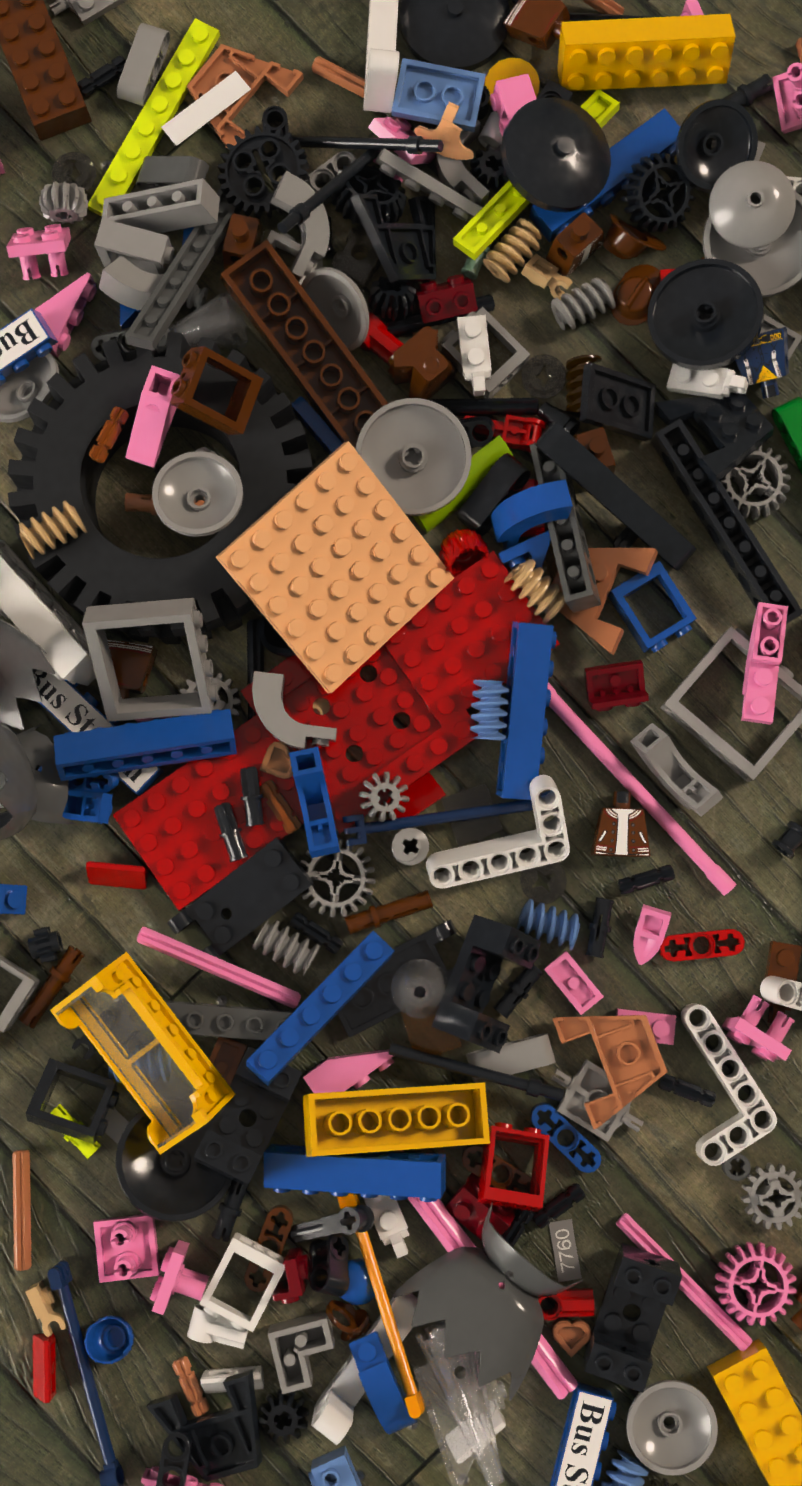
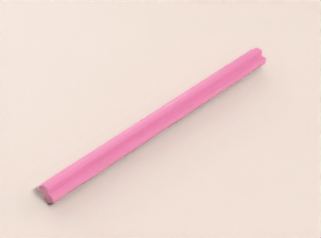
(452, 1237)

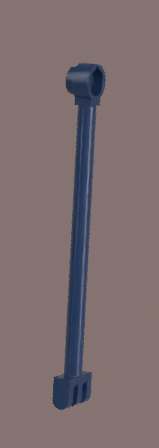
(363, 828)
(59, 1277)

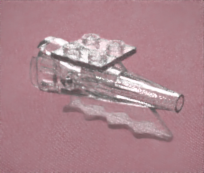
(459, 1408)

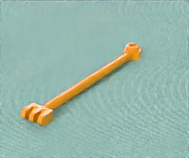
(413, 1398)

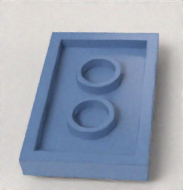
(427, 88)

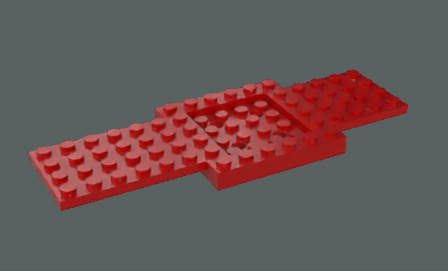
(420, 672)

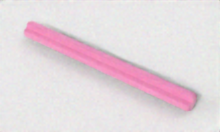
(218, 967)
(688, 1285)

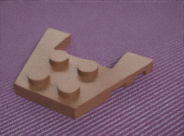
(252, 71)
(606, 565)
(626, 1053)

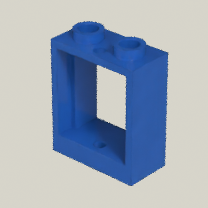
(618, 595)

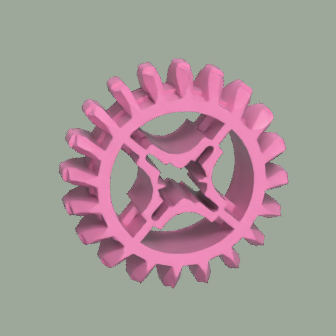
(779, 1289)

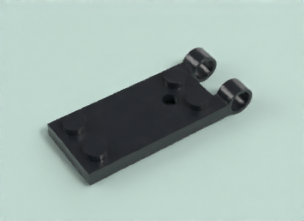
(251, 893)
(375, 1000)

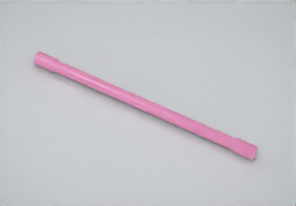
(713, 872)

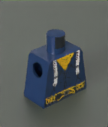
(766, 361)

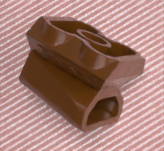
(421, 365)

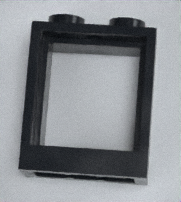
(44, 1090)

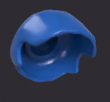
(360, 1287)
(109, 1339)

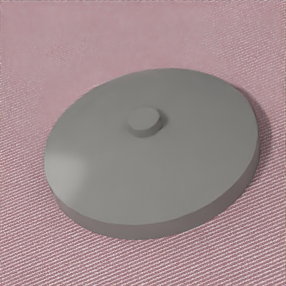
(772, 266)
(417, 453)

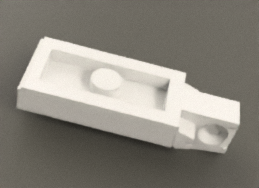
(474, 351)
(706, 383)
(389, 1222)

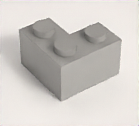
(293, 1342)

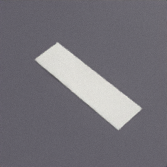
(206, 108)

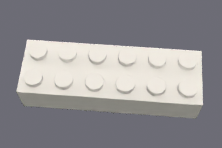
(43, 619)

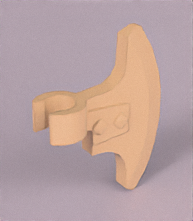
(449, 134)

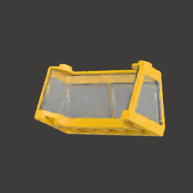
(147, 1051)

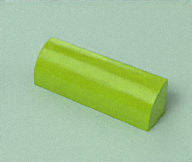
(480, 465)

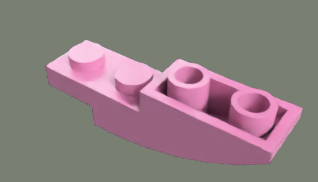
(763, 663)

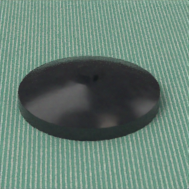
(454, 31)
(555, 154)
(705, 314)
(167, 1184)

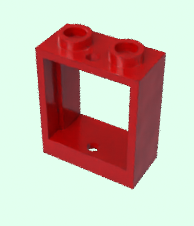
(507, 1198)

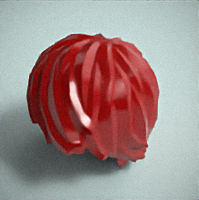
(462, 550)

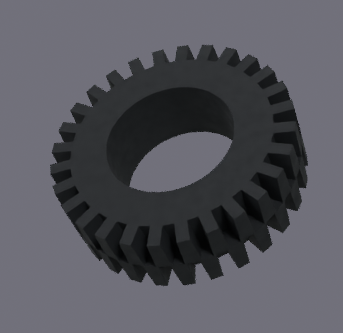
(58, 469)

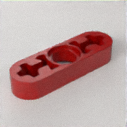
(678, 939)

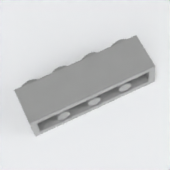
(165, 207)

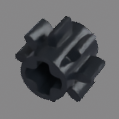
(45, 945)

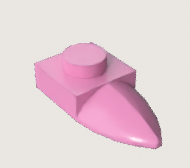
(650, 932)

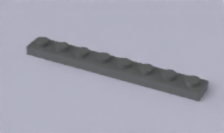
(179, 279)

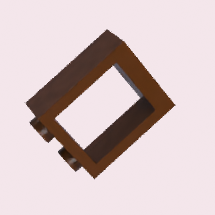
(241, 401)

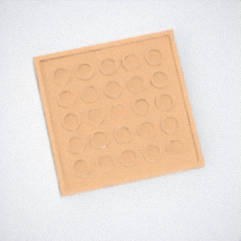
(336, 567)

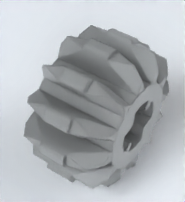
(63, 202)
(394, 794)

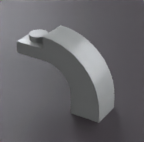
(457, 177)
(314, 231)
(128, 283)
(268, 702)
(674, 772)

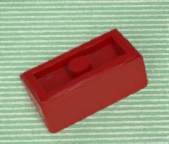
(422, 795)
(117, 875)
(44, 1367)

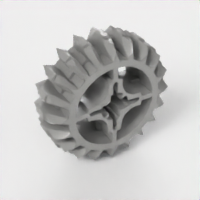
(761, 486)
(356, 879)

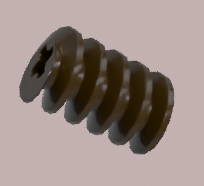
(575, 377)

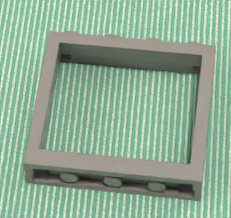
(143, 614)
(706, 735)

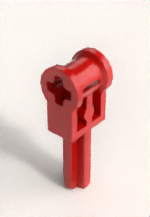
(515, 431)

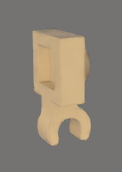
(544, 274)
(42, 1302)

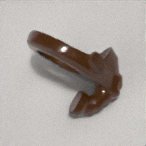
(357, 1319)

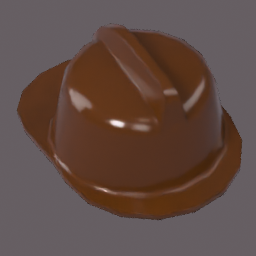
(629, 241)
(634, 294)

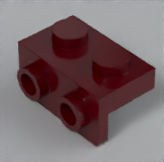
(446, 299)
(615, 685)
(472, 1215)
(297, 1269)

